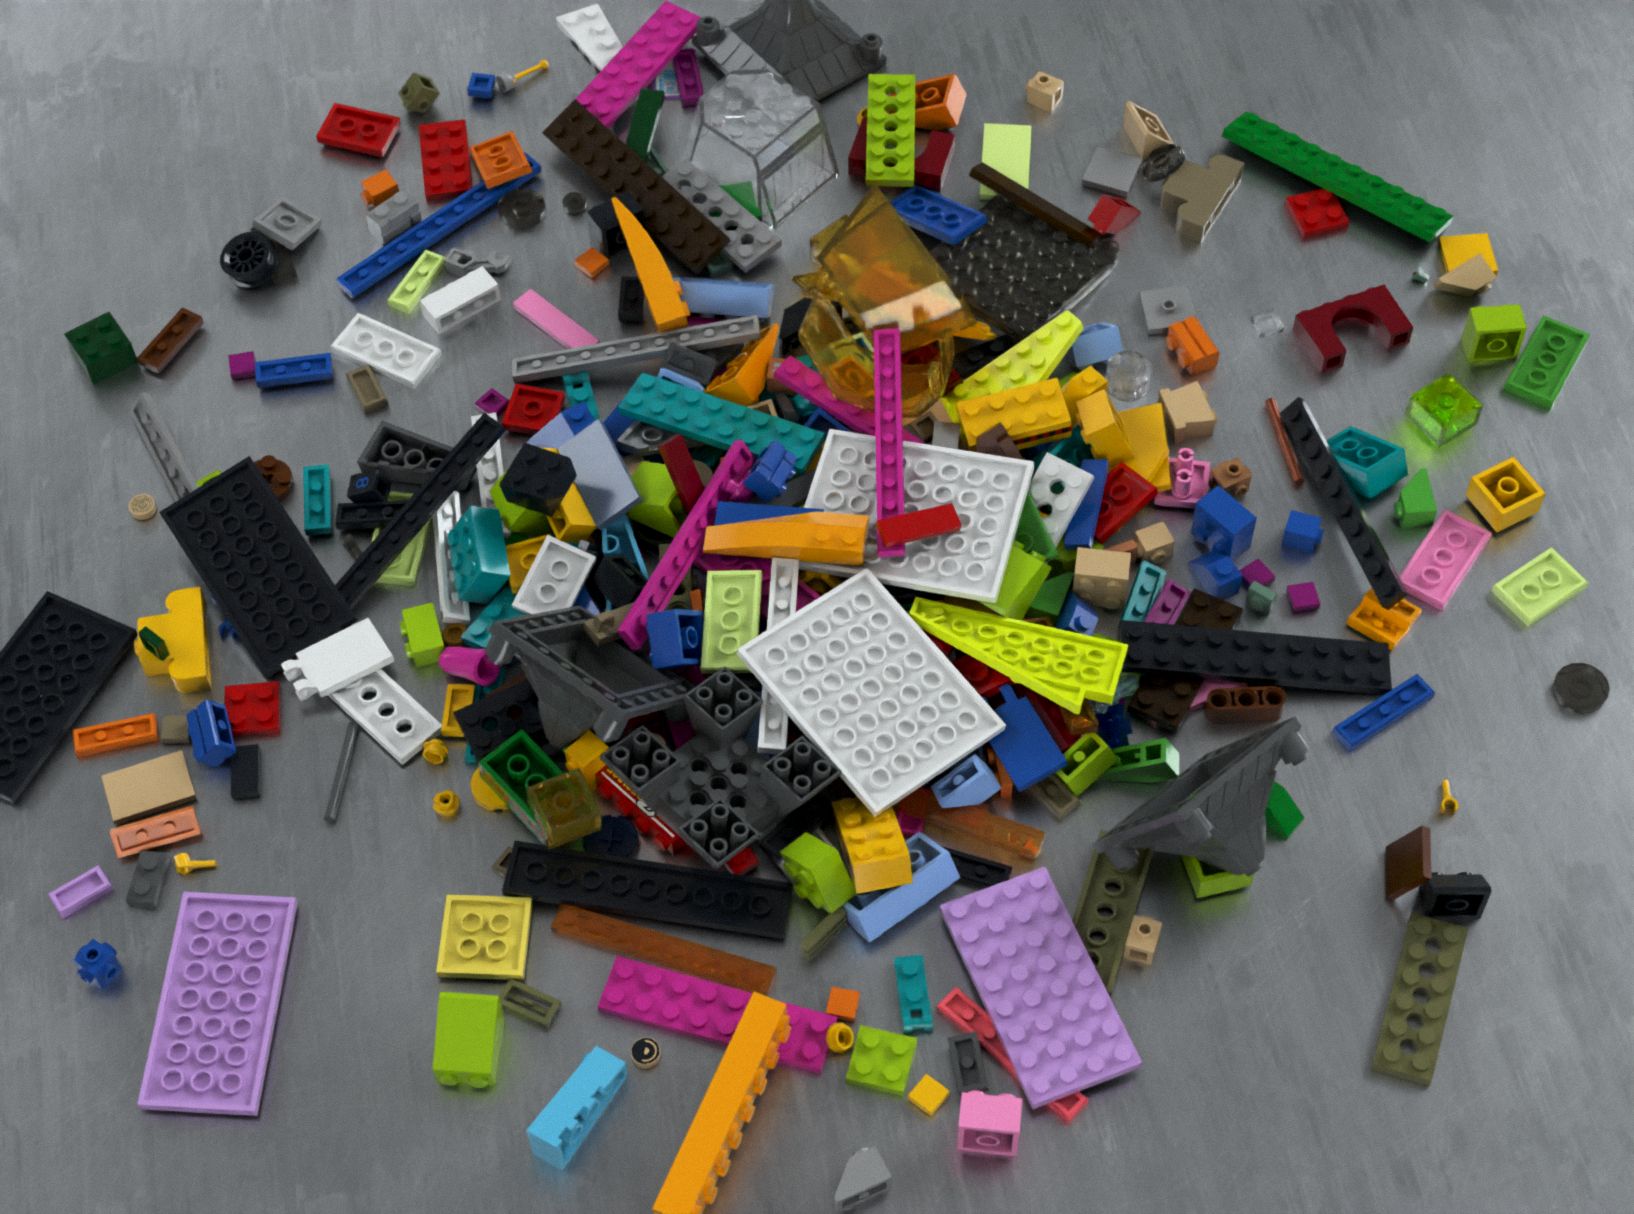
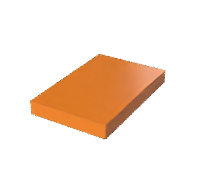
(500, 159)

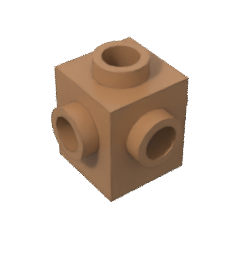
(1231, 477)

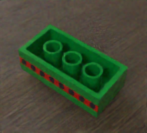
(513, 769)

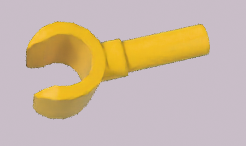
(1447, 799)
(185, 865)

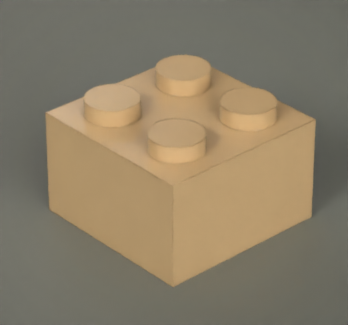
(1102, 577)

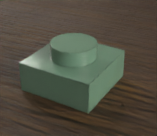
(1261, 598)

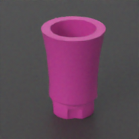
(469, 664)

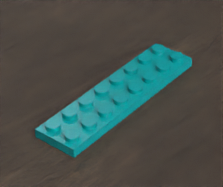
(716, 420)

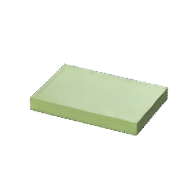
(1539, 586)

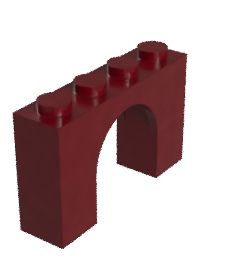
(929, 167)
(1372, 307)

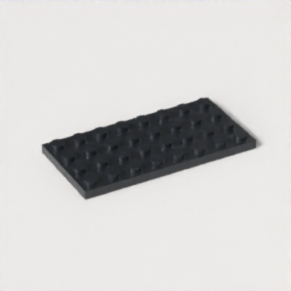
(257, 566)
(48, 679)

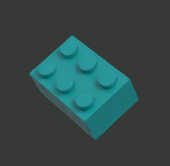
(478, 555)

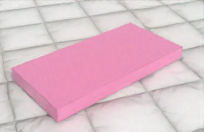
(1444, 559)

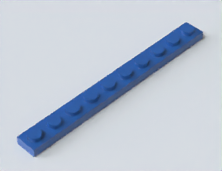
(427, 233)

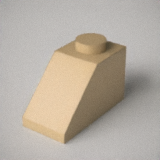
(1468, 278)

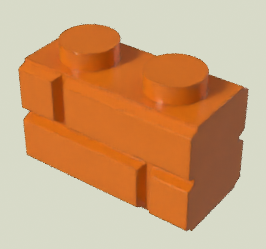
(1192, 346)

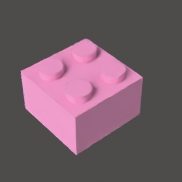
(989, 1123)

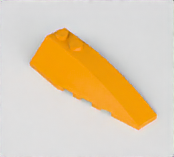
(656, 280)
(804, 536)

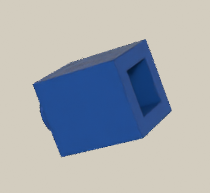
(1302, 531)

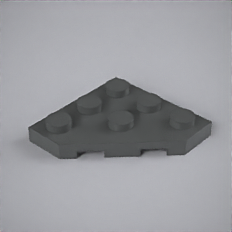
(644, 439)

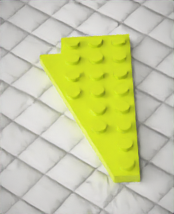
(1021, 365)
(1043, 658)

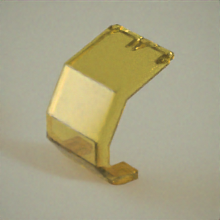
(850, 368)

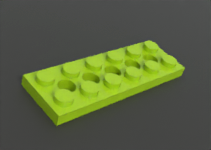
(902, 138)

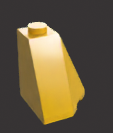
(1082, 386)

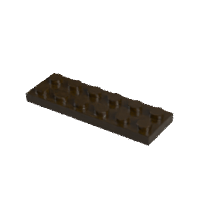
(1170, 697)

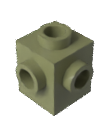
(418, 93)

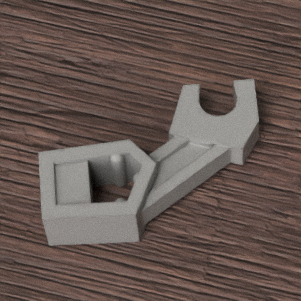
(462, 262)

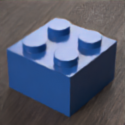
(1223, 524)
(675, 638)

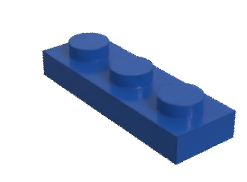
(293, 370)

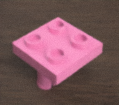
(1189, 481)

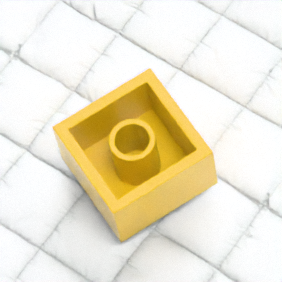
(1103, 428)
(1505, 494)

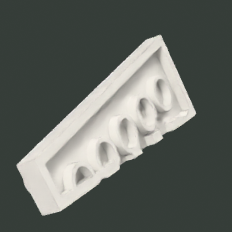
(592, 35)

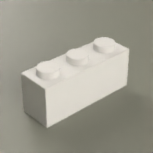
(460, 300)

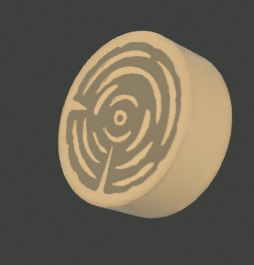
(142, 506)

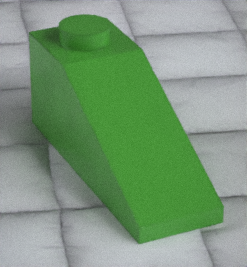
(1144, 762)

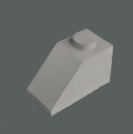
(862, 1179)

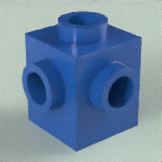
(97, 963)

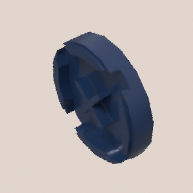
(616, 838)

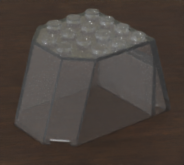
(762, 142)

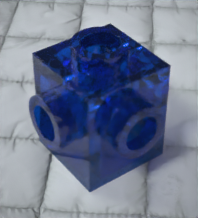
(1114, 731)

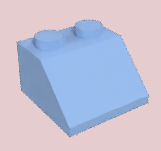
(1094, 345)

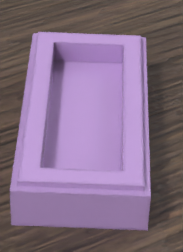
(80, 891)

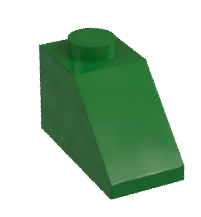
(1282, 811)

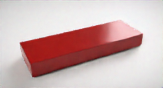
(918, 525)

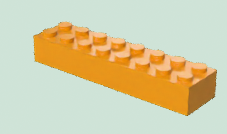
(725, 1108)

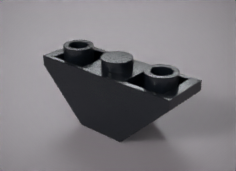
(792, 321)

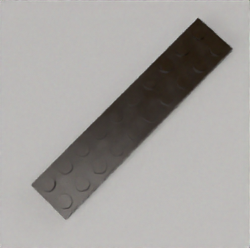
(620, 170)

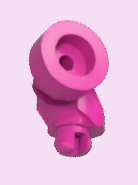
(738, 491)

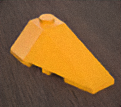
(747, 372)

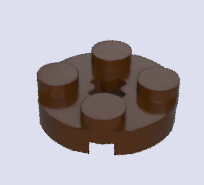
(278, 473)

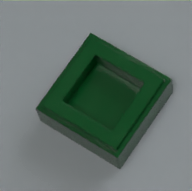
(154, 643)

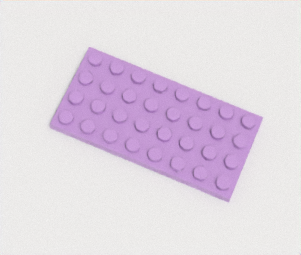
(1040, 987)
(218, 1004)

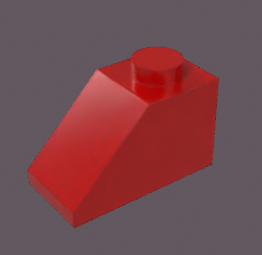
(1112, 214)

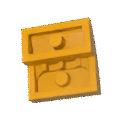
(1383, 624)

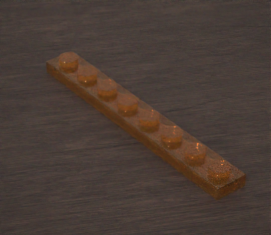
(664, 949)

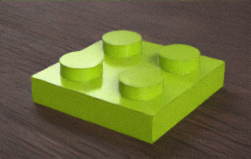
(881, 1060)

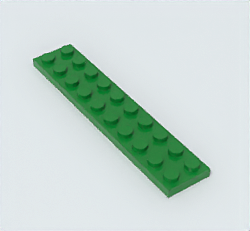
(1338, 176)

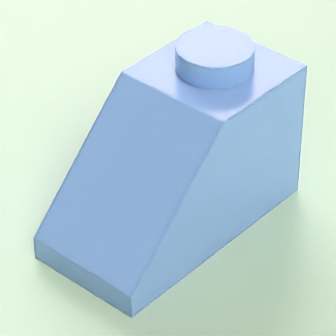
(967, 784)

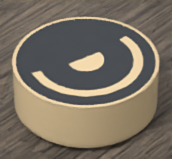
(645, 1053)

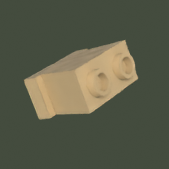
(1187, 412)

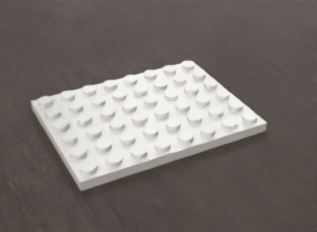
(982, 487)
(871, 691)

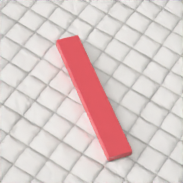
(970, 1018)

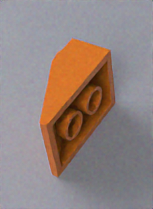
(938, 102)

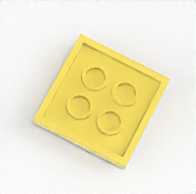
(484, 937)

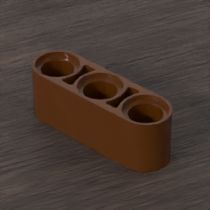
(1257, 699)

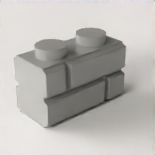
(393, 216)

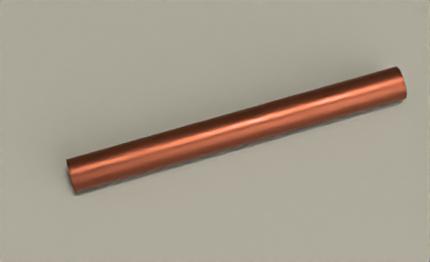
(1284, 441)

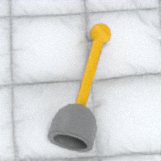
(507, 81)

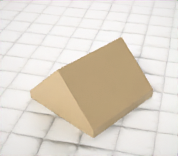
(1144, 130)

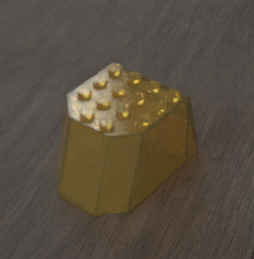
(889, 277)

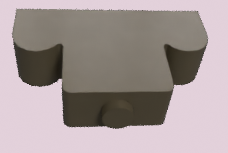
(1200, 194)

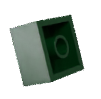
(101, 347)

